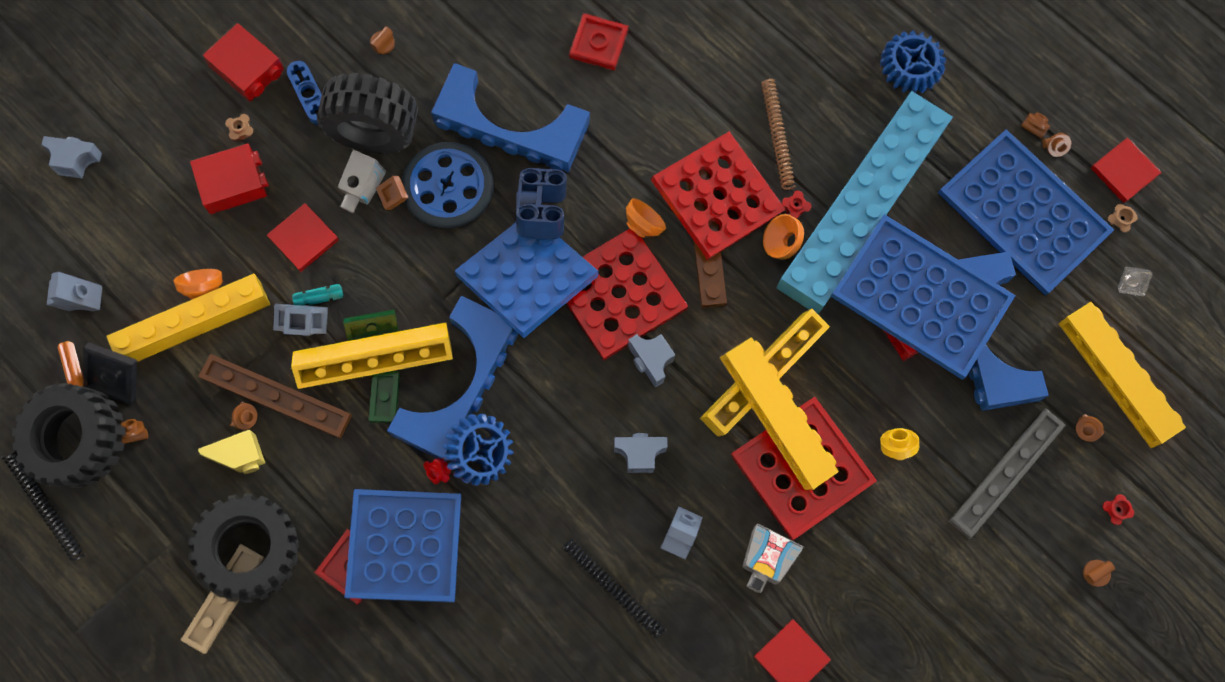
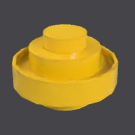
(899, 443)

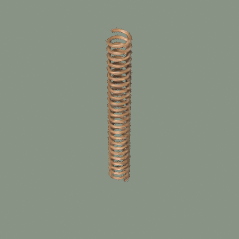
(782, 146)

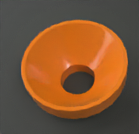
(644, 219)
(777, 235)
(198, 282)

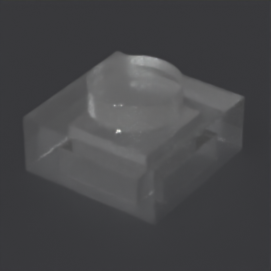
(1134, 281)

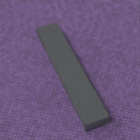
(1007, 473)

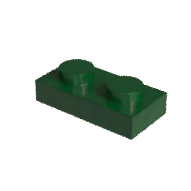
(371, 325)
(384, 397)

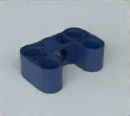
(536, 219)

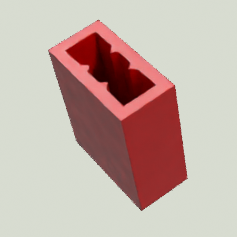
(243, 62)
(229, 178)

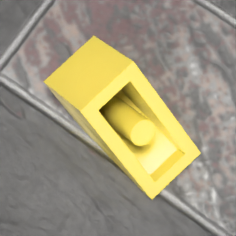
(236, 452)

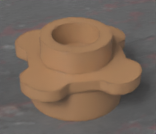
(242, 133)
(1127, 213)

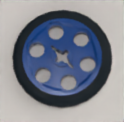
(467, 209)

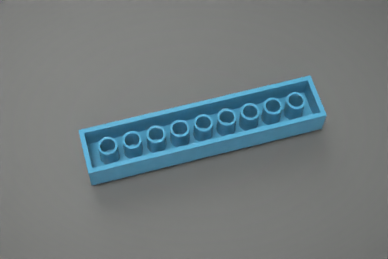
(863, 202)

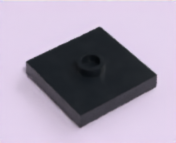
(109, 373)

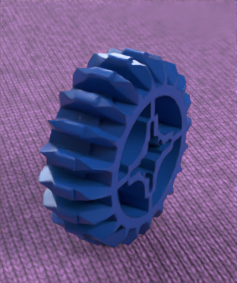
(922, 73)
(466, 433)

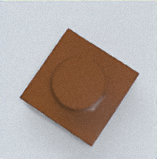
(392, 192)

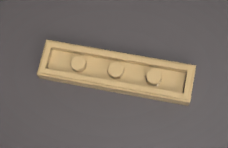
(215, 609)

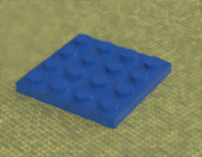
(526, 277)
(403, 546)

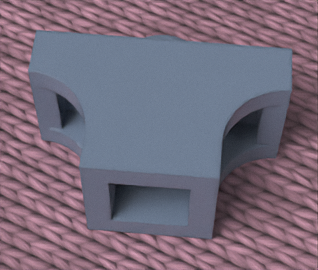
(70, 155)
(73, 293)
(300, 319)
(651, 356)
(640, 451)
(682, 532)

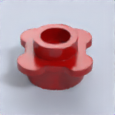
(798, 198)
(437, 470)
(1125, 509)

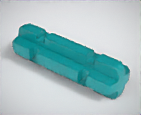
(318, 295)

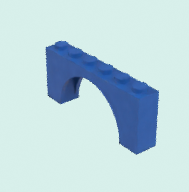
(550, 145)
(490, 339)
(994, 381)

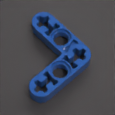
(309, 104)

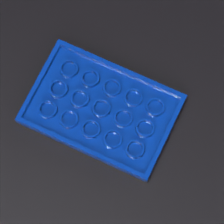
(1026, 211)
(923, 296)

